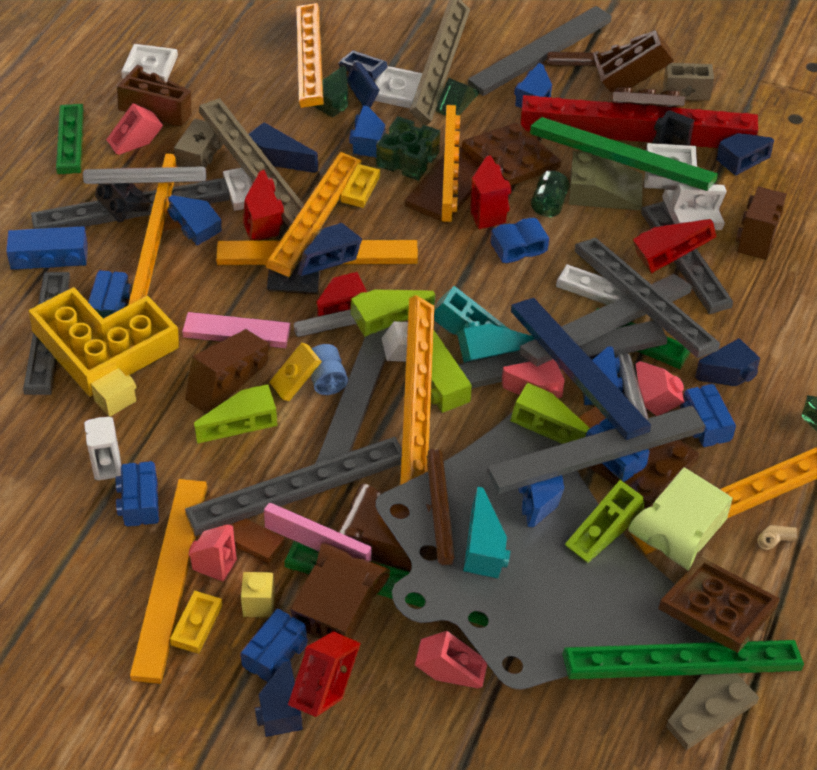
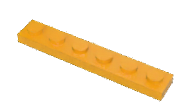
(451, 154)

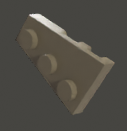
(710, 706)

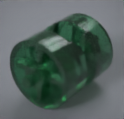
(550, 194)

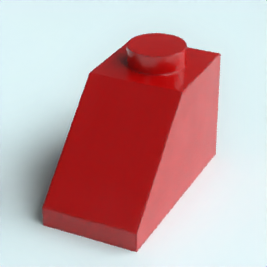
(339, 293)

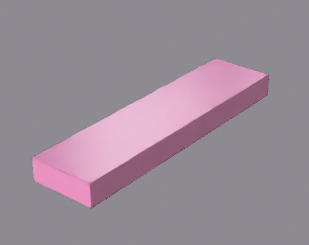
(222, 327)
(311, 533)

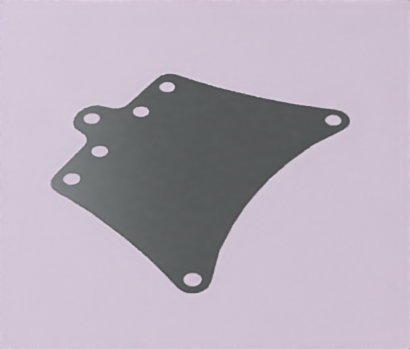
(547, 591)

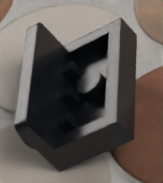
(673, 129)
(121, 198)
(295, 283)

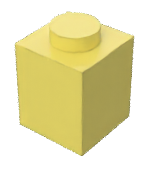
(114, 392)
(257, 594)

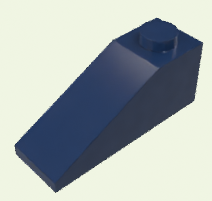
(284, 150)
(330, 248)

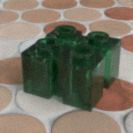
(408, 148)

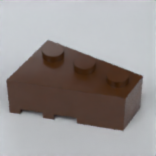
(633, 62)
(167, 100)
(760, 222)
(224, 369)

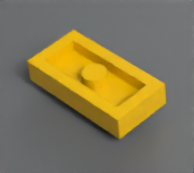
(360, 185)
(295, 372)
(196, 622)

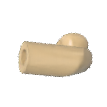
(774, 534)

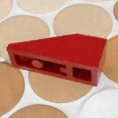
(670, 242)

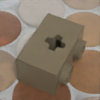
(692, 80)
(197, 145)

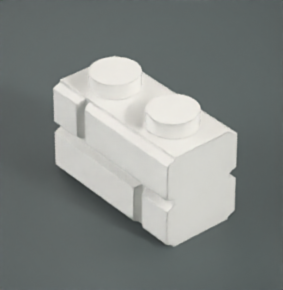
(103, 448)

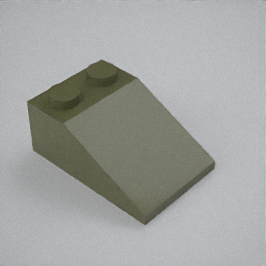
(604, 183)

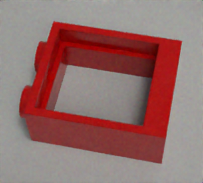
(320, 676)

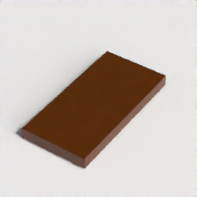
(428, 194)

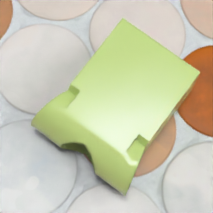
(683, 518)

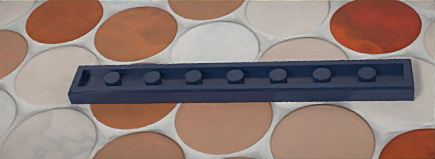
(581, 369)

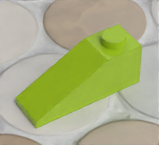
(380, 308)
(448, 382)
(242, 413)
(547, 415)
(606, 522)

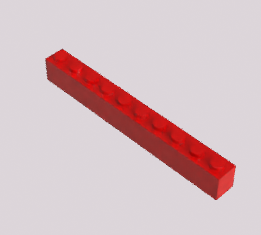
(634, 121)

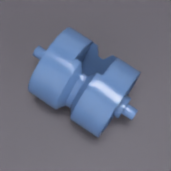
(330, 374)

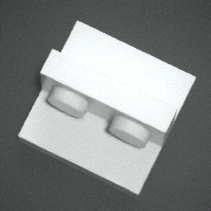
(681, 153)
(694, 204)

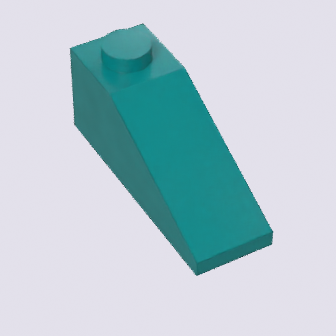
(457, 309)
(488, 341)
(486, 539)

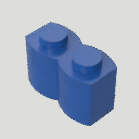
(519, 240)

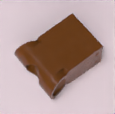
(368, 527)
(338, 592)

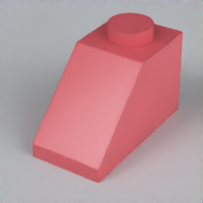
(134, 130)
(544, 376)
(659, 388)
(214, 552)
(450, 660)

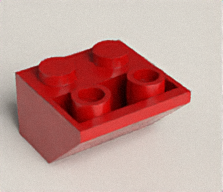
(489, 195)
(262, 209)

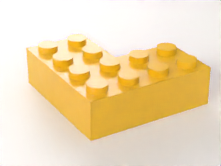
(96, 346)

